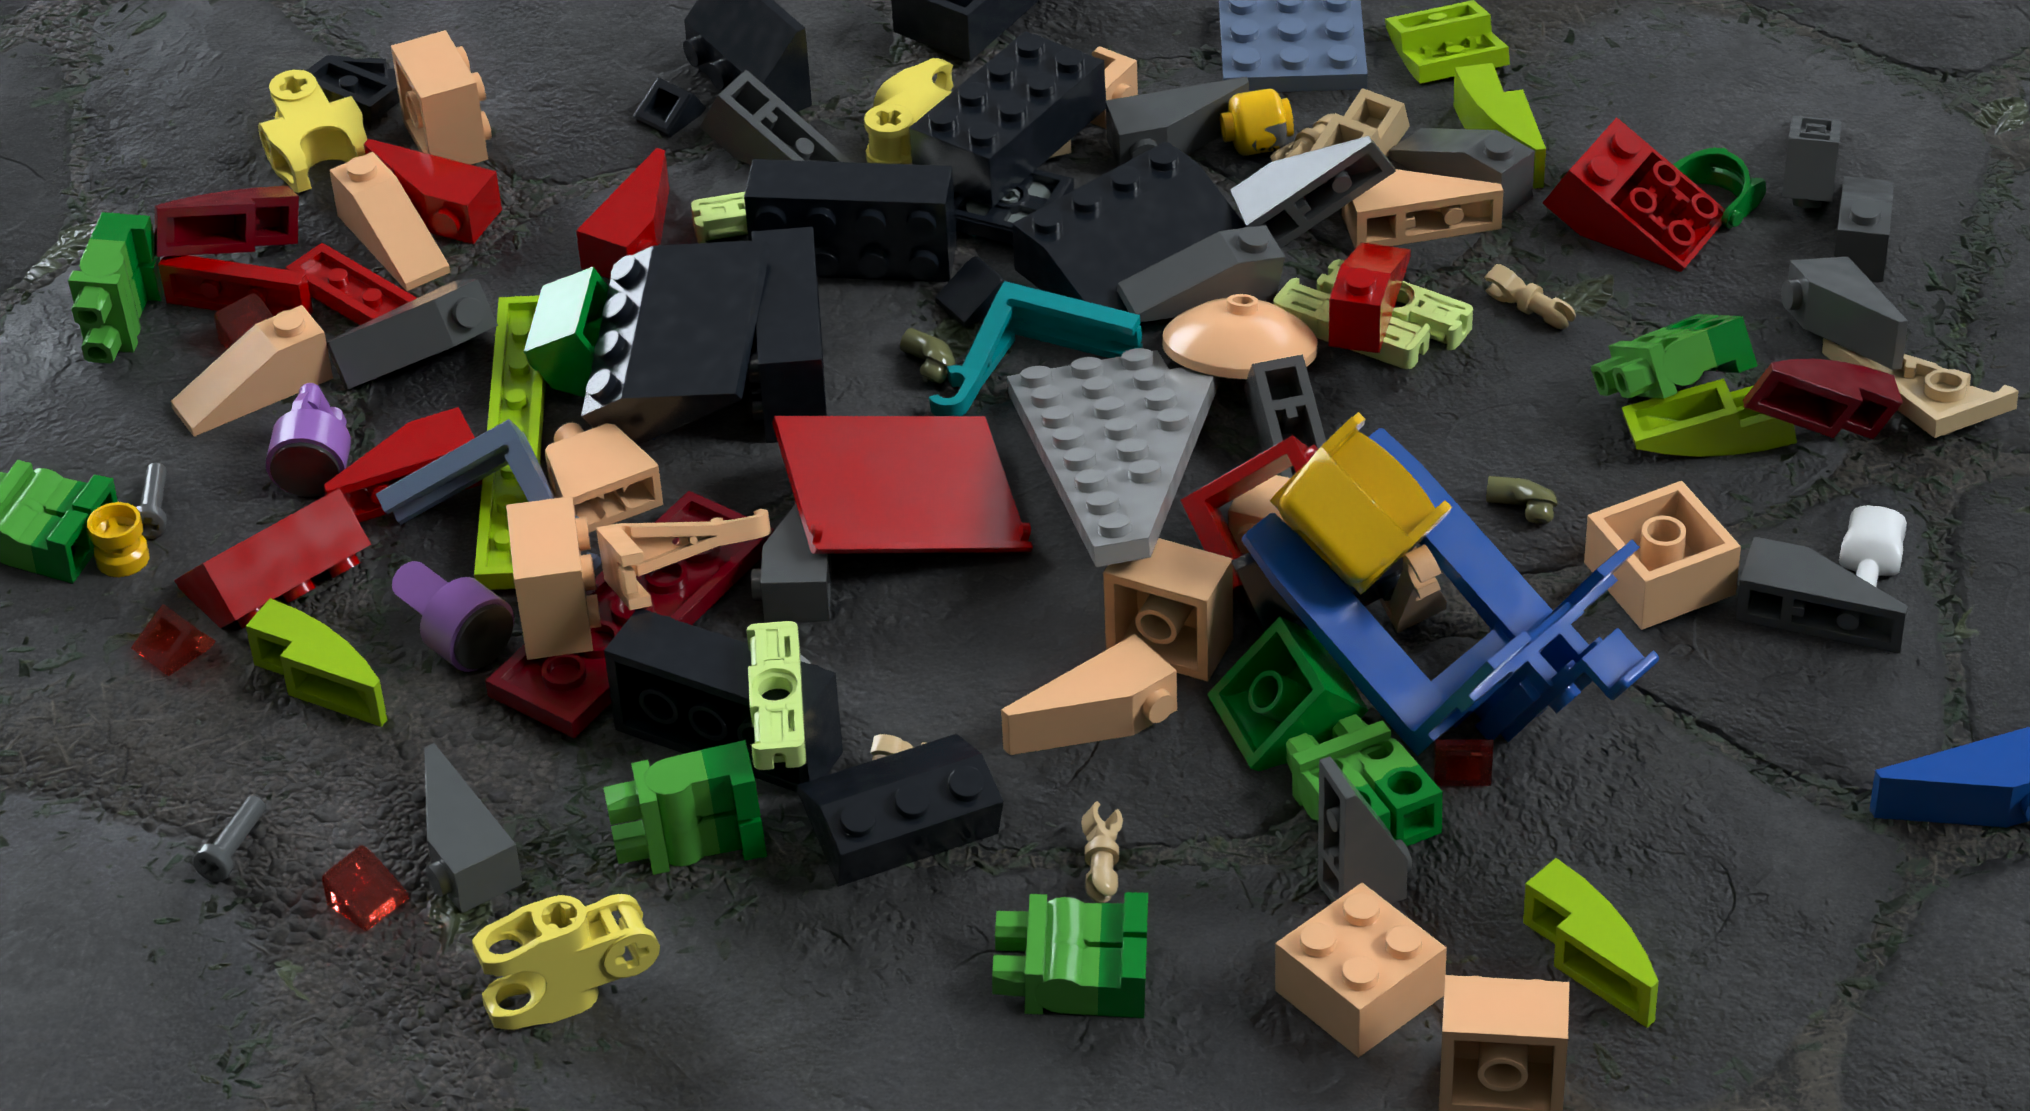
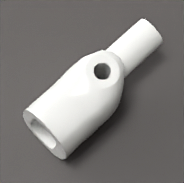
(1873, 543)

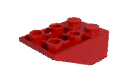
(1635, 201)

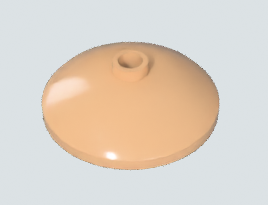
(1233, 334)

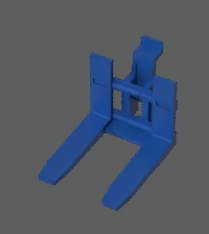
(1506, 678)

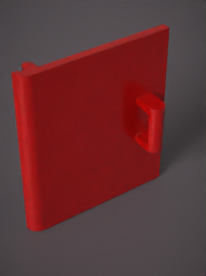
(899, 485)

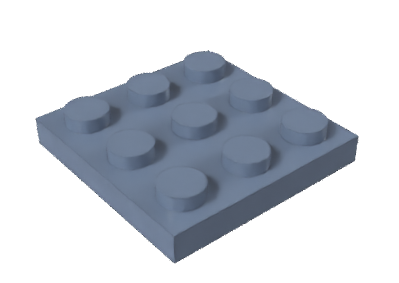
(1294, 44)

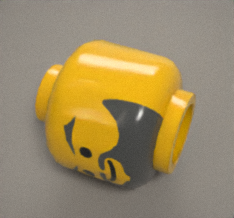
(1257, 122)

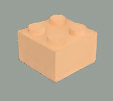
(441, 98)
(1681, 558)
(553, 577)
(1174, 604)
(1360, 969)
(1503, 1044)

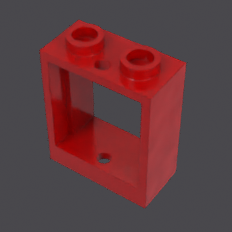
(1205, 503)

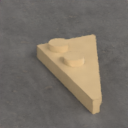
(1935, 396)

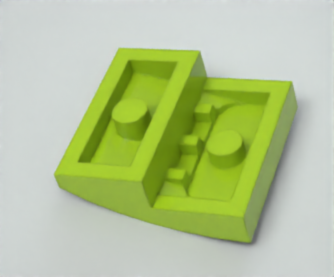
(1446, 38)

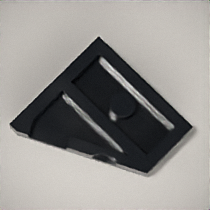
(364, 79)

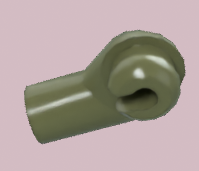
(931, 350)
(1523, 492)

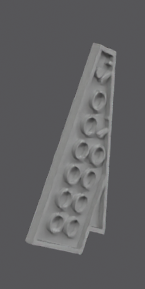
(1115, 442)

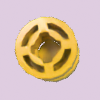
(118, 539)

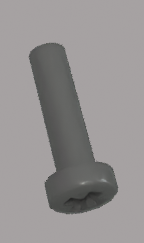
(152, 516)
(215, 859)

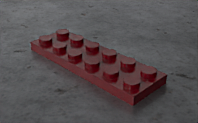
(574, 687)

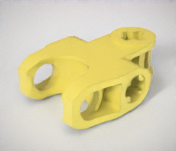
(901, 104)
(308, 128)
(562, 956)

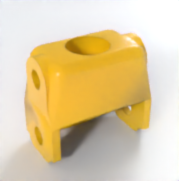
(1357, 506)

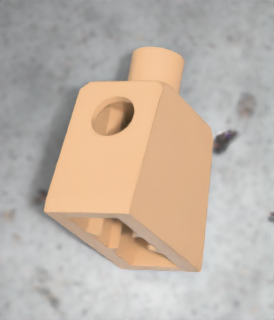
(602, 473)

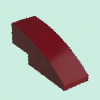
(227, 222)
(1826, 396)

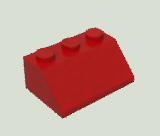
(277, 561)

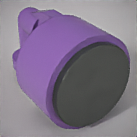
(308, 444)
(459, 618)

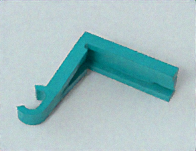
(1039, 317)

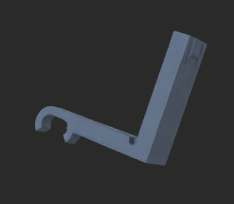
(466, 466)

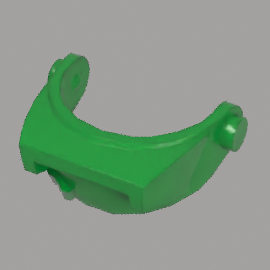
(1727, 171)

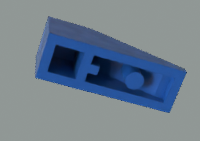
(1961, 785)

